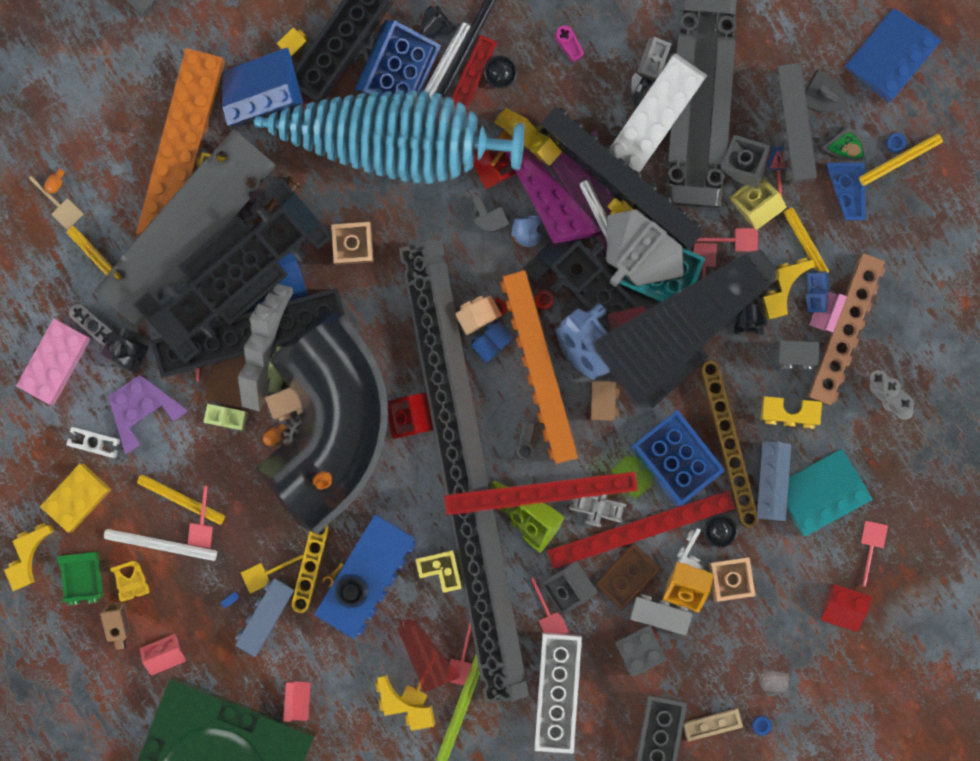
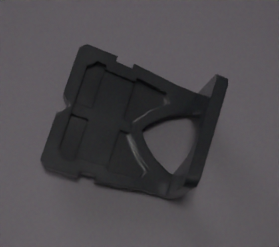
(134, 352)

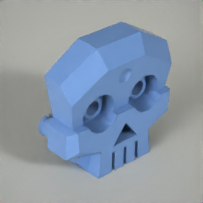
(575, 341)

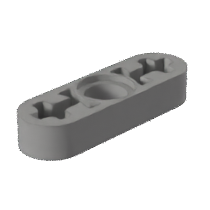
(79, 320)

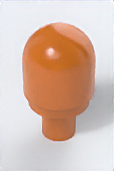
(54, 182)
(274, 435)

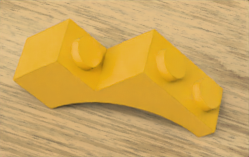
(538, 144)
(776, 303)
(19, 573)
(391, 703)

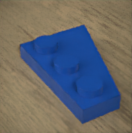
(849, 189)

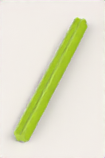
(459, 712)

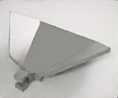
(641, 250)

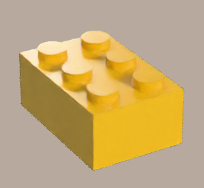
(75, 498)

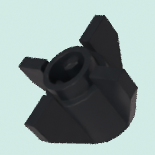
(436, 23)
(640, 88)
(750, 320)

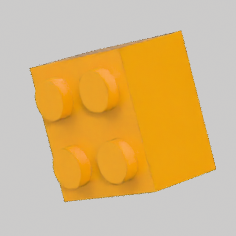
(688, 587)

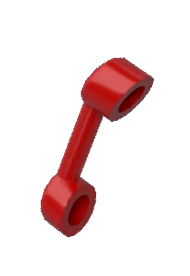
(543, 301)

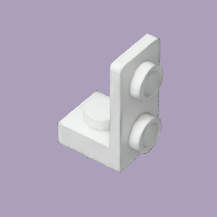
(683, 552)

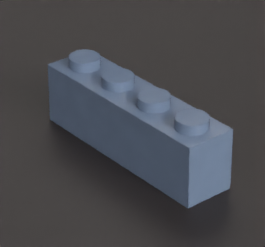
(774, 481)
(265, 617)

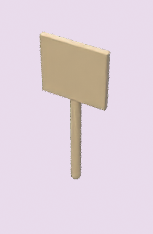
(67, 213)

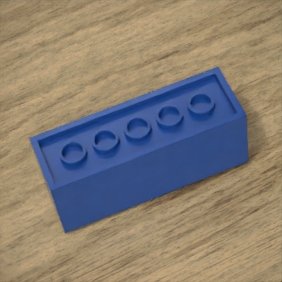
(375, 560)

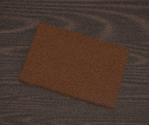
(627, 576)

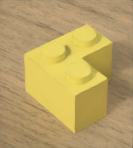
(442, 564)

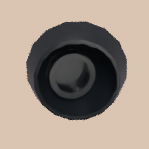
(500, 71)
(720, 530)
(351, 591)

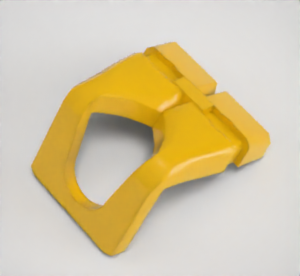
(130, 587)

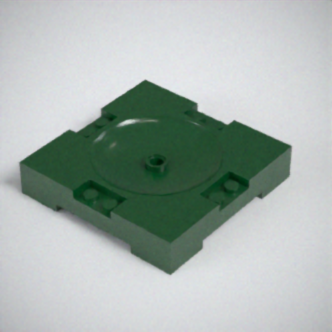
(209, 727)

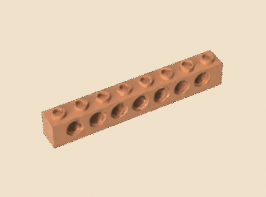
(817, 391)

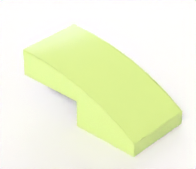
(225, 417)

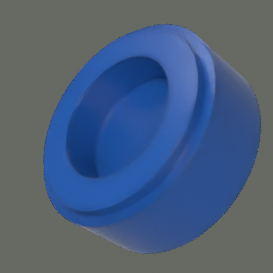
(896, 142)
(229, 599)
(761, 725)

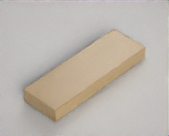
(712, 724)

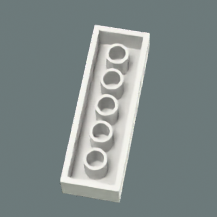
(657, 112)
(558, 692)

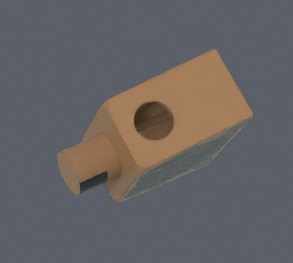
(114, 617)

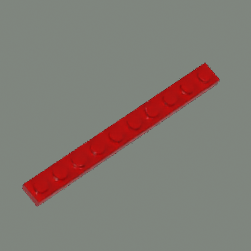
(540, 493)
(641, 529)

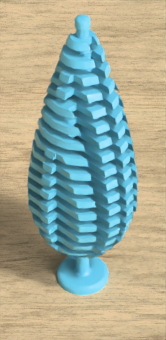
(393, 135)

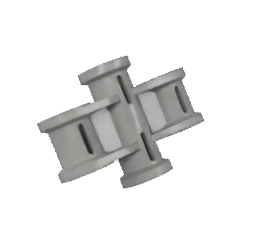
(890, 393)
(603, 508)

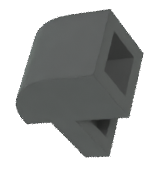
(490, 221)

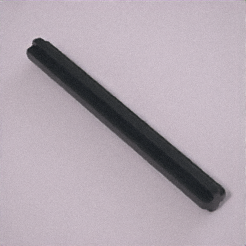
(465, 47)

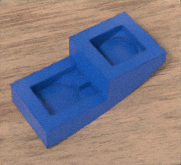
(817, 291)

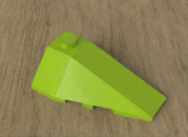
(535, 521)

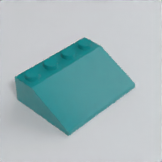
(664, 289)
(825, 493)

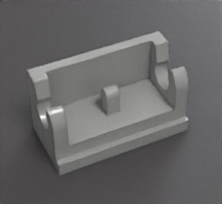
(654, 58)

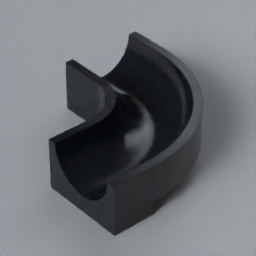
(340, 422)

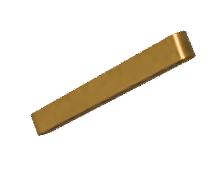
(722, 436)

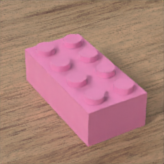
(53, 362)

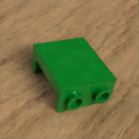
(81, 577)

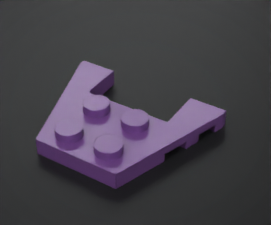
(135, 403)

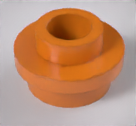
(322, 480)

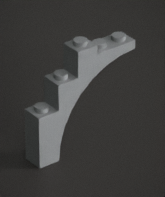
(259, 347)

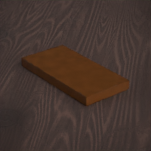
(224, 382)

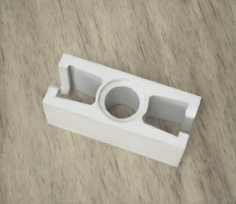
(86, 445)

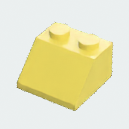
(758, 204)

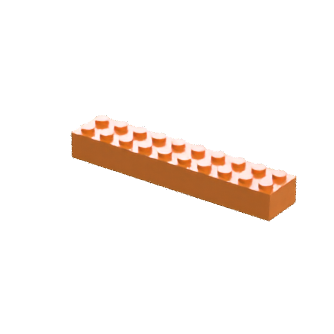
(183, 130)
(539, 366)

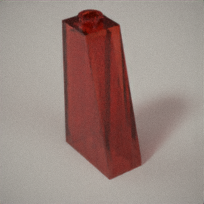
(428, 661)

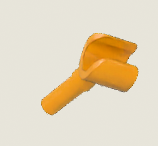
(332, 576)

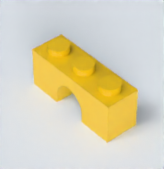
(808, 413)

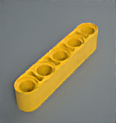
(304, 574)

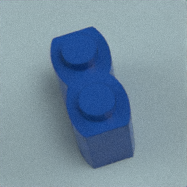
(491, 341)

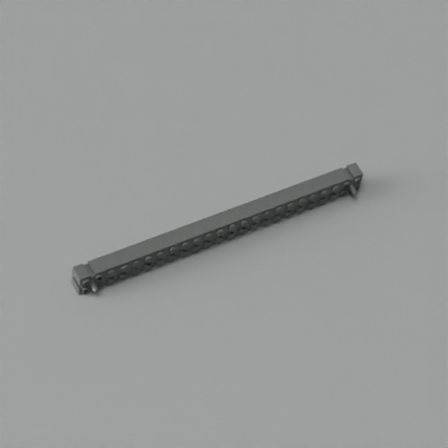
(463, 471)

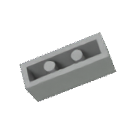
(661, 614)

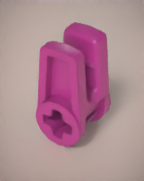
(570, 45)

